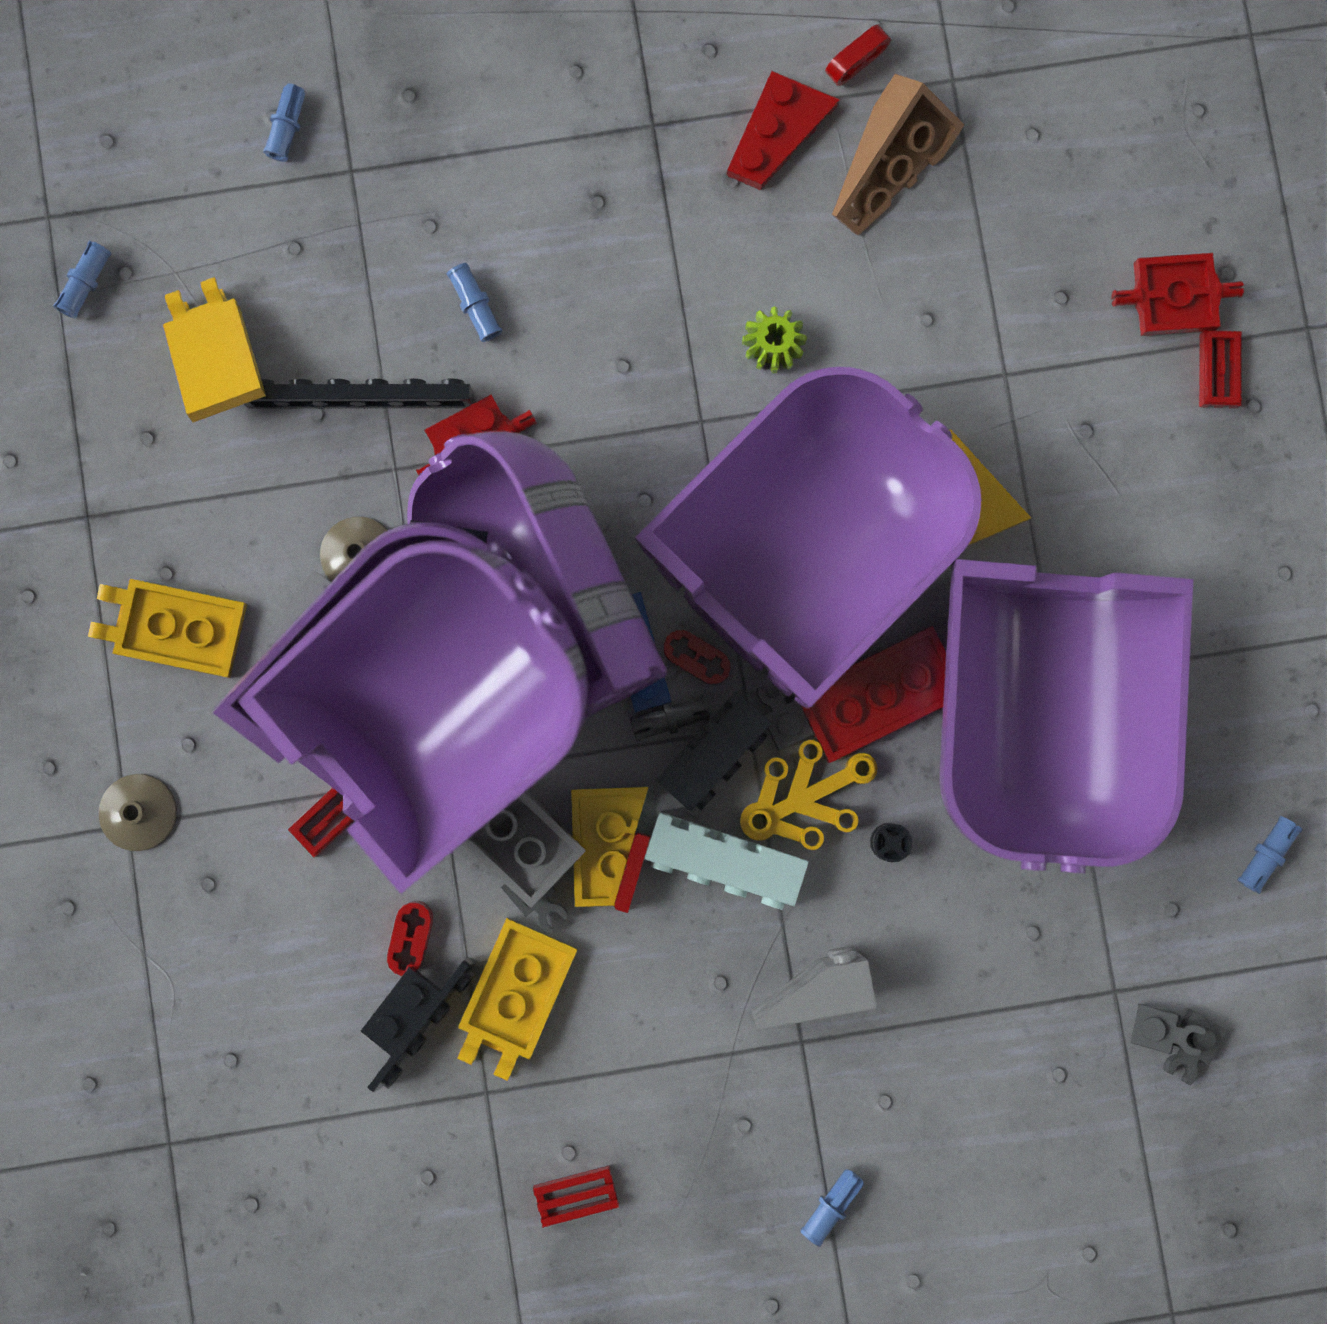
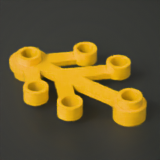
(802, 798)

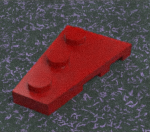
(778, 126)

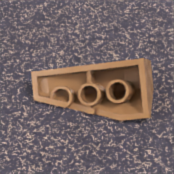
(900, 140)

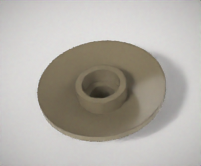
(344, 536)
(155, 812)

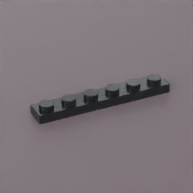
(372, 394)

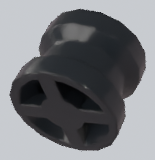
(895, 847)

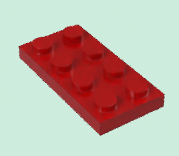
(880, 695)

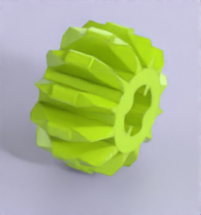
(778, 326)

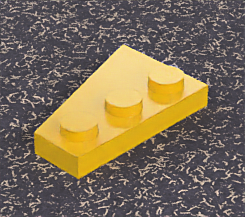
(998, 507)
(605, 827)

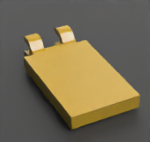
(211, 353)
(173, 627)
(515, 995)

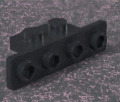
(407, 1014)

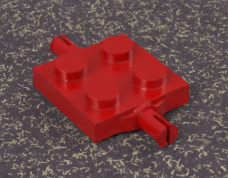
(1177, 294)
(476, 418)

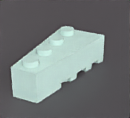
(726, 860)

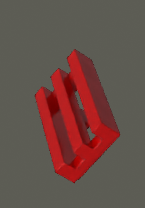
(1205, 369)
(305, 840)
(631, 872)
(544, 1205)

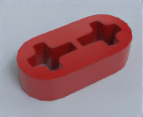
(858, 55)
(701, 649)
(401, 935)

